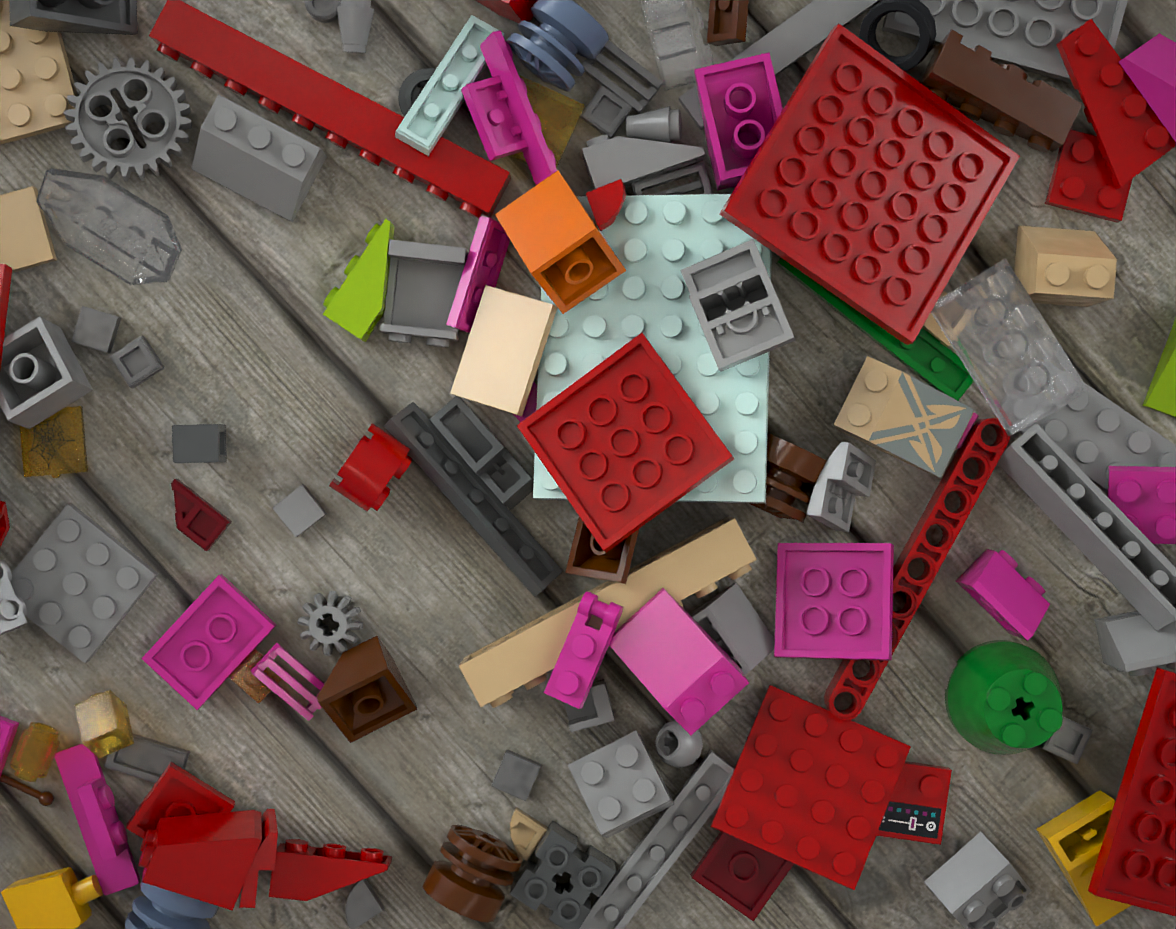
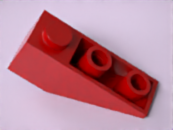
(313, 871)

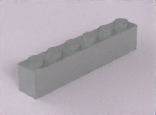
(1093, 524)

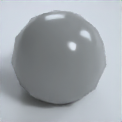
(677, 746)

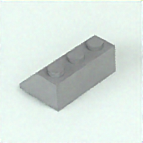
(256, 158)

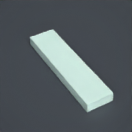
(443, 92)

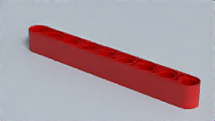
(931, 555)

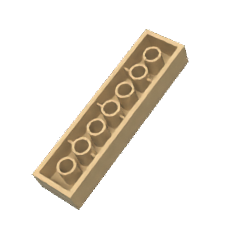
(534, 648)

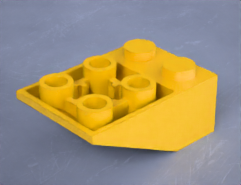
(1075, 844)

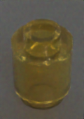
(35, 752)

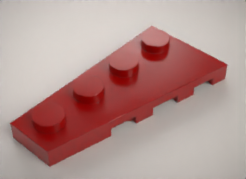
(1122, 119)

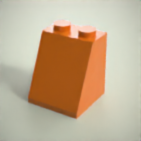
(559, 242)

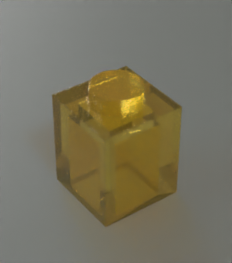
(104, 723)

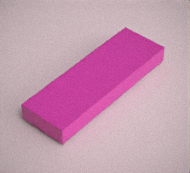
(480, 269)

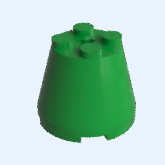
(1004, 698)

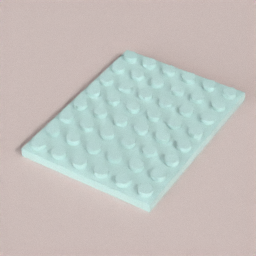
(654, 243)

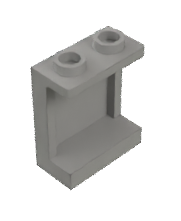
(422, 292)

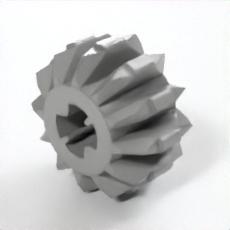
(321, 631)

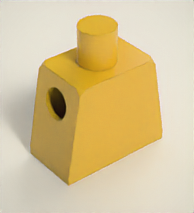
(51, 900)

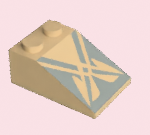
(903, 417)

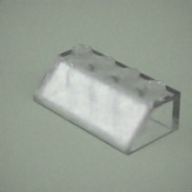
(1008, 347)

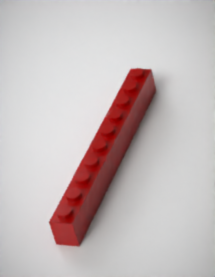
(325, 105)

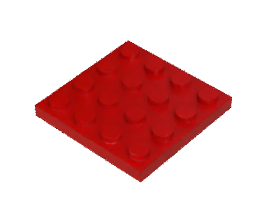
(624, 442)
(811, 787)

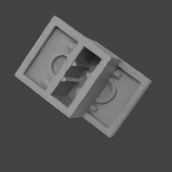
(737, 305)

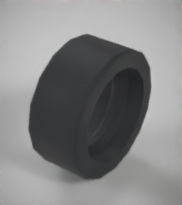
(923, 19)

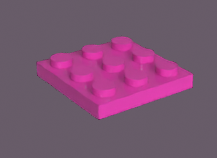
(834, 601)

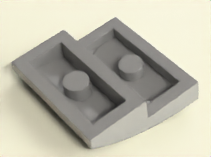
(843, 477)

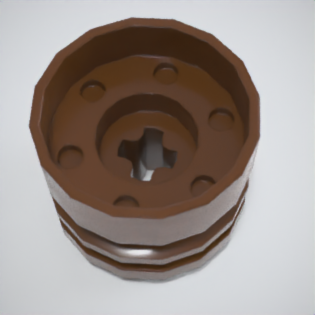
(786, 472)
(471, 875)

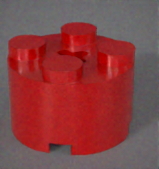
(371, 468)

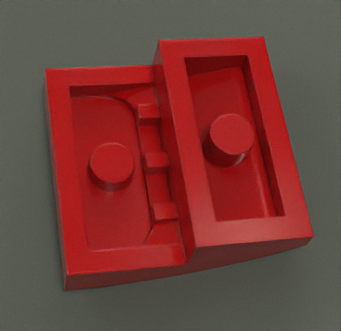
(264, 859)

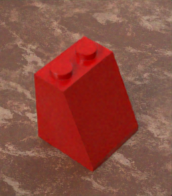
(202, 855)

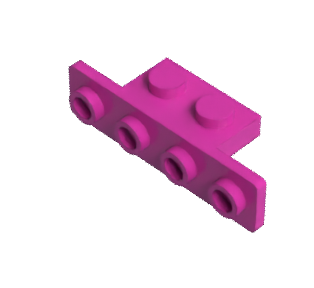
(504, 111)
(97, 819)

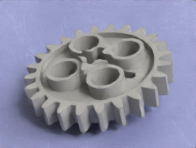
(98, 133)

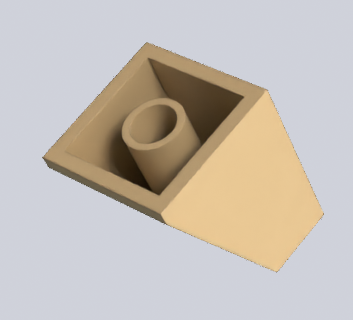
(1064, 266)

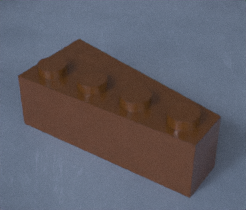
(1000, 94)

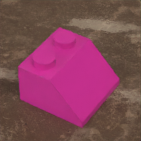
(1004, 593)

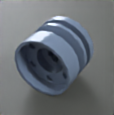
(552, 46)
(168, 911)

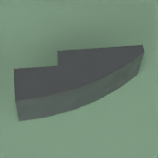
(483, 452)

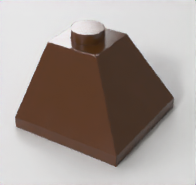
(591, 561)
(365, 691)

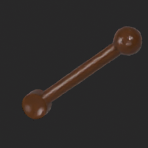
(45, 798)

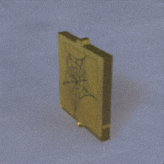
(55, 445)

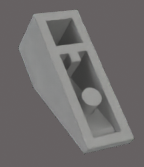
(635, 159)

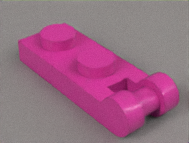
(583, 651)

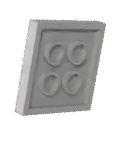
(80, 582)

